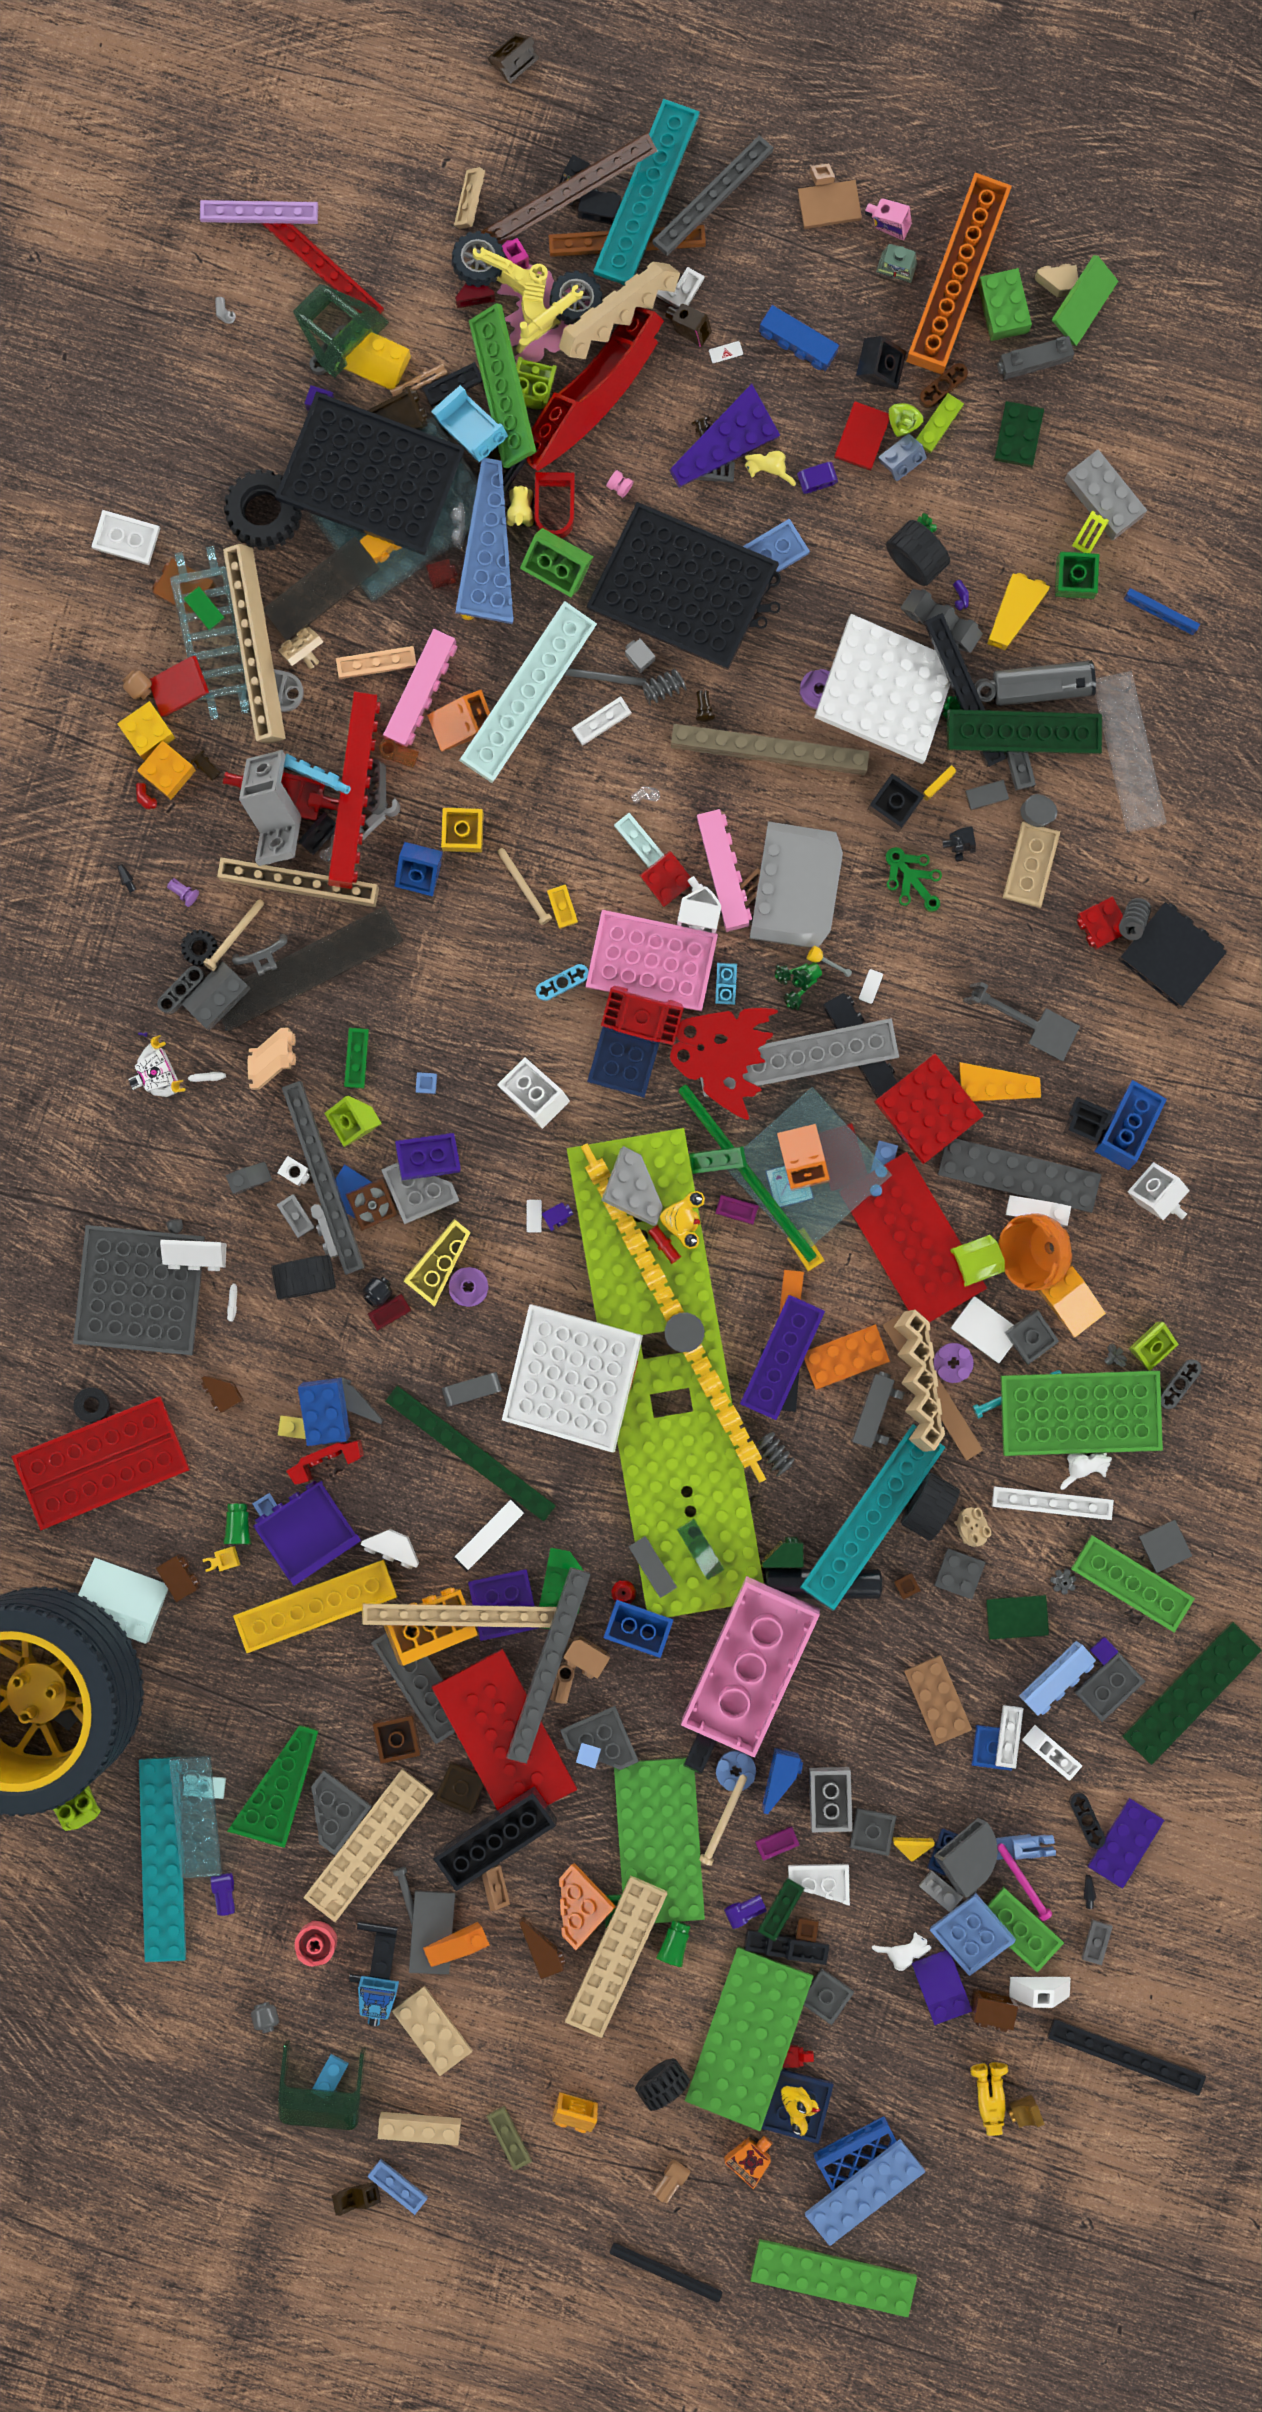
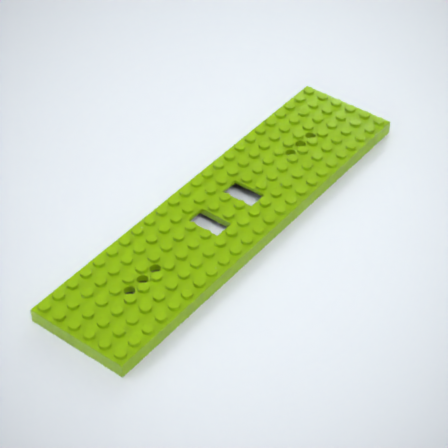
(680, 1448)

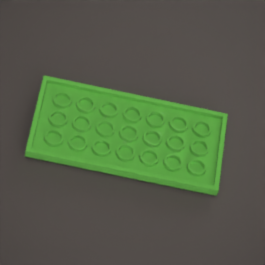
(1081, 1413)
(661, 1834)
(749, 2038)

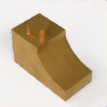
(1026, 2112)

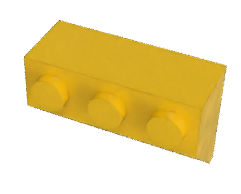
(379, 361)

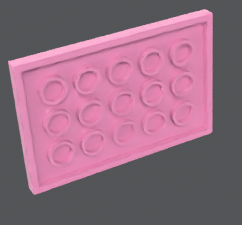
(652, 959)

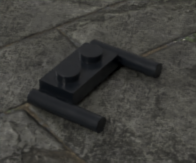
(382, 1953)

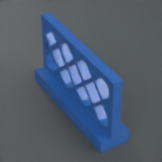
(849, 2145)

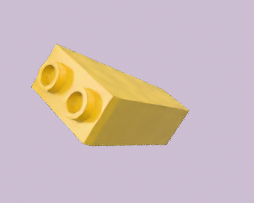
(1016, 607)

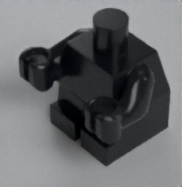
(961, 841)

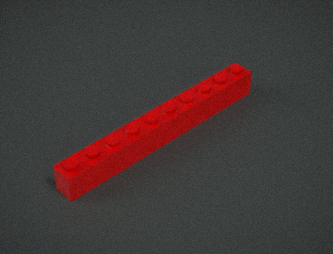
(354, 775)

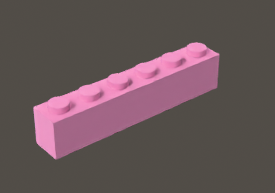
(420, 688)
(723, 871)

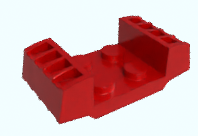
(642, 1016)
(300, 1473)

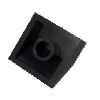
(881, 362)

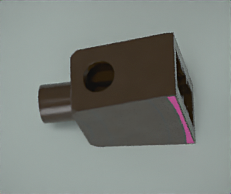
(690, 323)

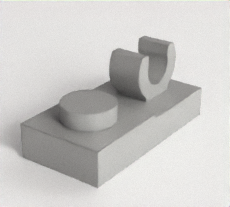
(940, 1891)

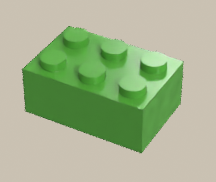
(1004, 304)
(556, 562)

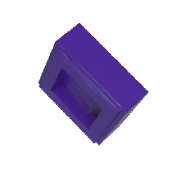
(1104, 1650)

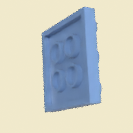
(972, 1934)

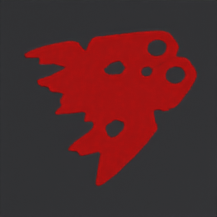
(724, 1059)

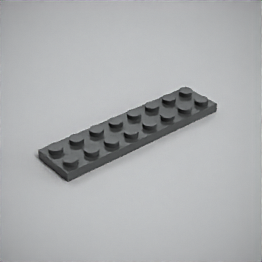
(1019, 1174)

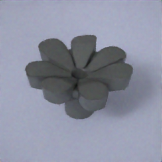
(1115, 1356)
(1060, 1579)

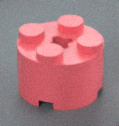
(313, 1932)

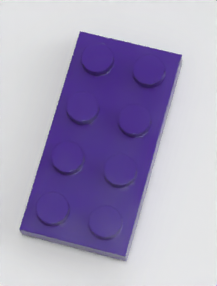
(1126, 1843)

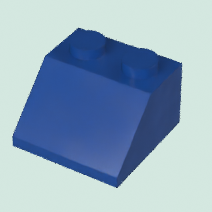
(418, 868)

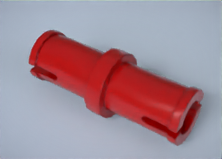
(664, 1244)

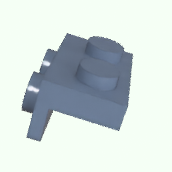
(903, 456)

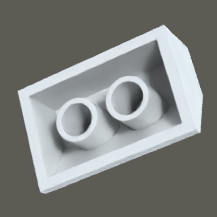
(193, 1254)

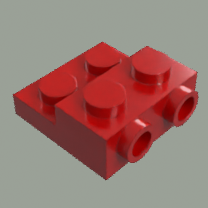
(1101, 923)

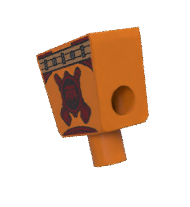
(750, 2160)

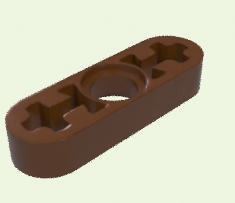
(944, 377)

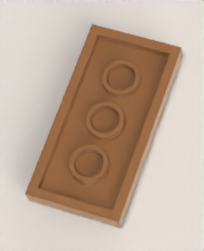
(937, 1700)

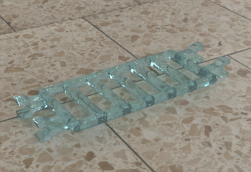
(189, 637)

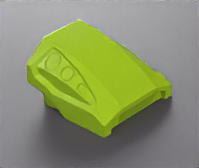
(535, 382)
(979, 1259)
(78, 1811)

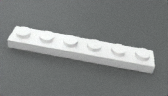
(1052, 1503)

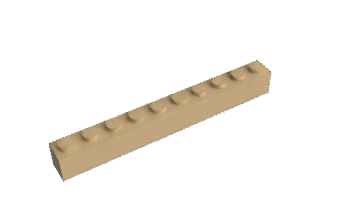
(254, 644)

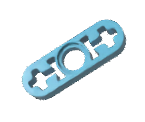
(572, 970)

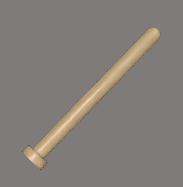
(707, 1857)

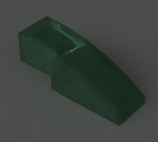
(700, 1549)

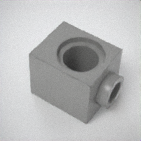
(639, 655)

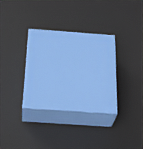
(588, 1755)

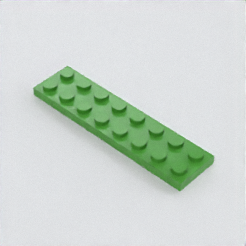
(502, 384)
(833, 2278)

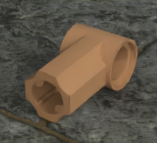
(562, 1685)
(674, 2176)

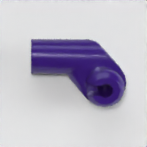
(963, 594)

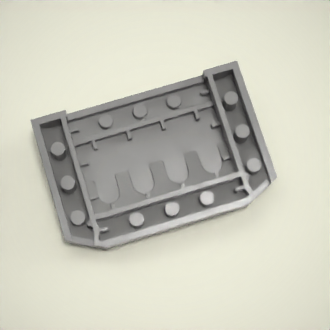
(796, 885)

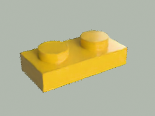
(562, 906)

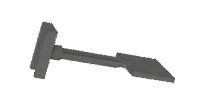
(1051, 1033)

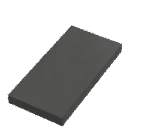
(431, 1922)

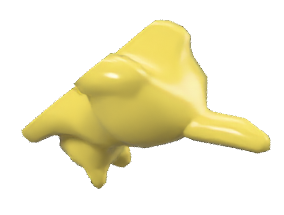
(772, 463)
(520, 509)

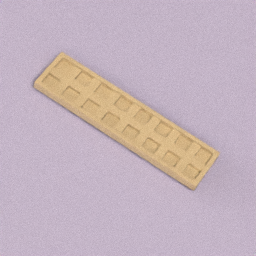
(368, 1845)
(616, 1956)

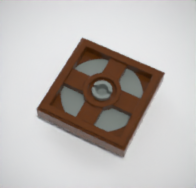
(371, 1204)

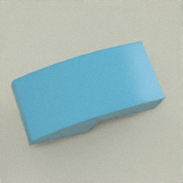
(726, 983)

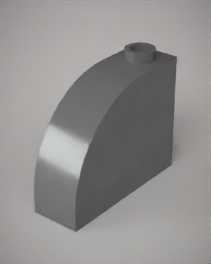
(969, 1857)

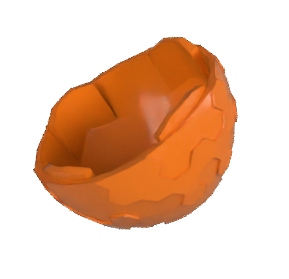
(1028, 1253)

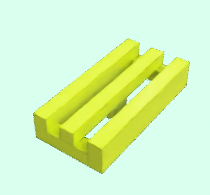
(1098, 519)

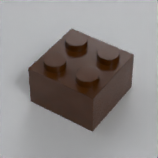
(397, 1738)
(993, 2010)

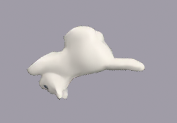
(1083, 1465)
(904, 1954)

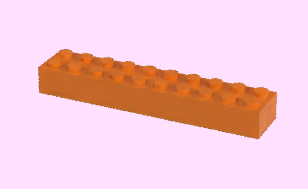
(958, 273)

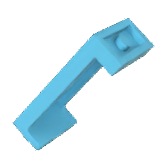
(469, 424)

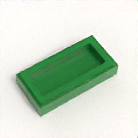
(204, 608)

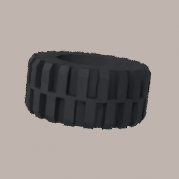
(256, 535)

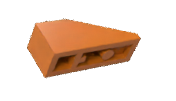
(456, 1945)

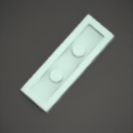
(638, 840)

